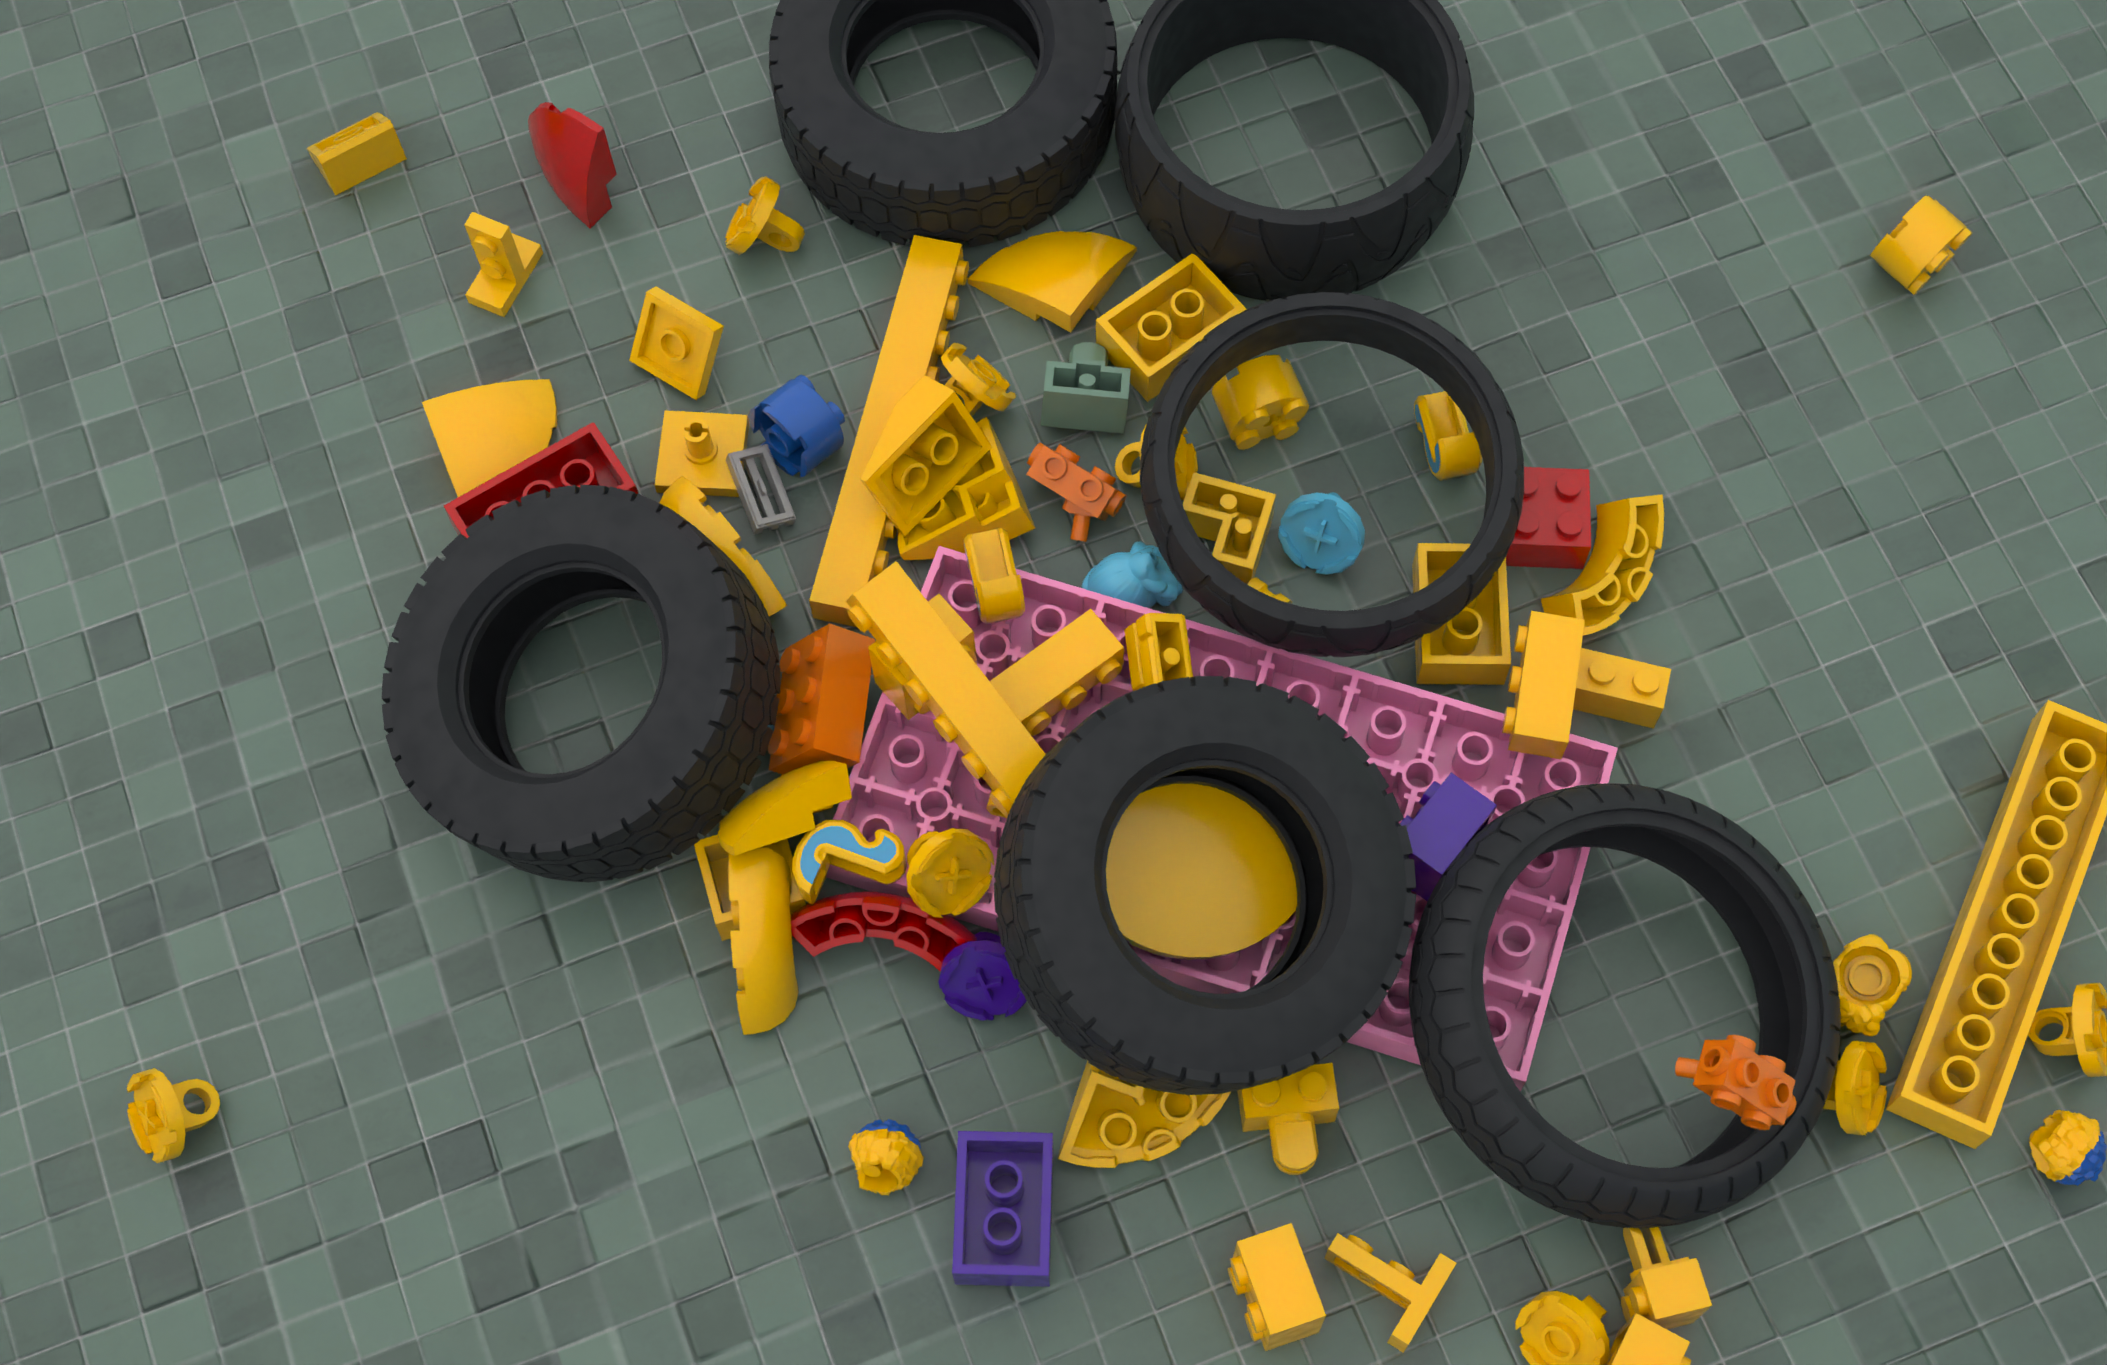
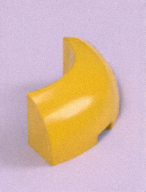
(687, 502)
(1617, 566)
(764, 939)

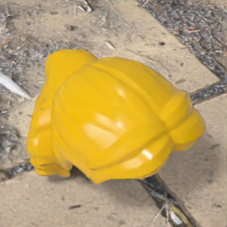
(1869, 982)

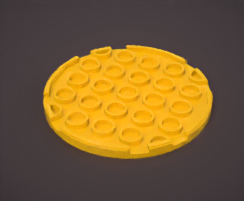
(1197, 873)

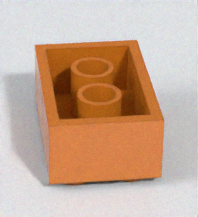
(821, 700)

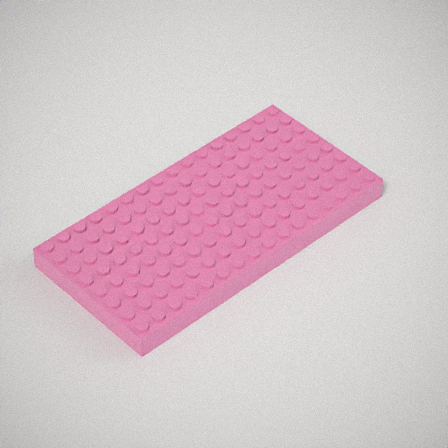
(918, 785)

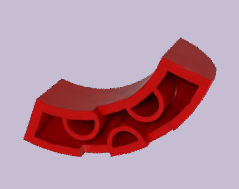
(859, 915)

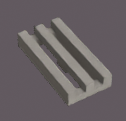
(745, 493)

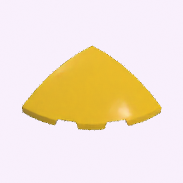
(1054, 274)
(491, 428)
(980, 502)
(784, 806)
(1129, 1123)

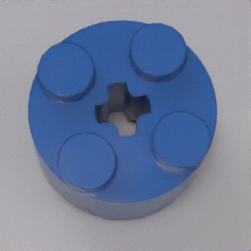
(798, 426)

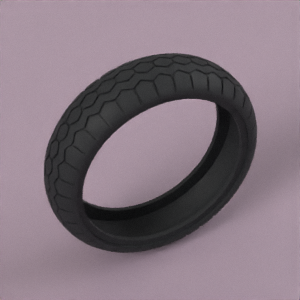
(1767, 918)

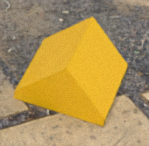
(357, 152)

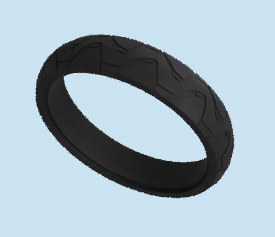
(1356, 321)

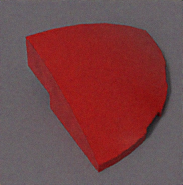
(573, 159)

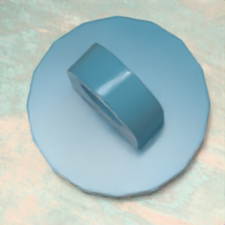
(1321, 533)

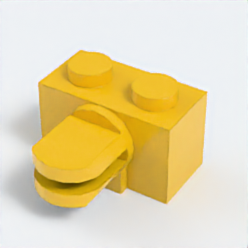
(1290, 1113)
(1662, 1289)

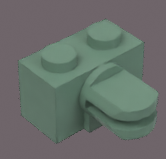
(1086, 391)

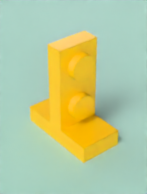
(504, 263)
(1392, 1281)

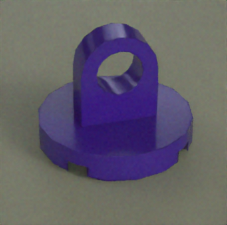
(980, 980)

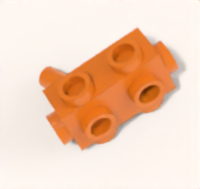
(1084, 492)
(1742, 1081)

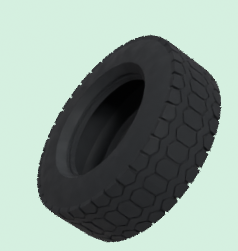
(945, 182)
(484, 611)
(1342, 851)

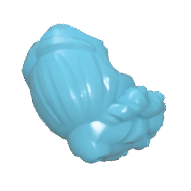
(1135, 577)

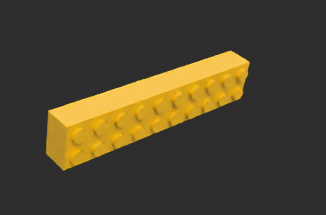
(2007, 930)

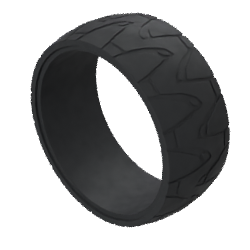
(1289, 251)

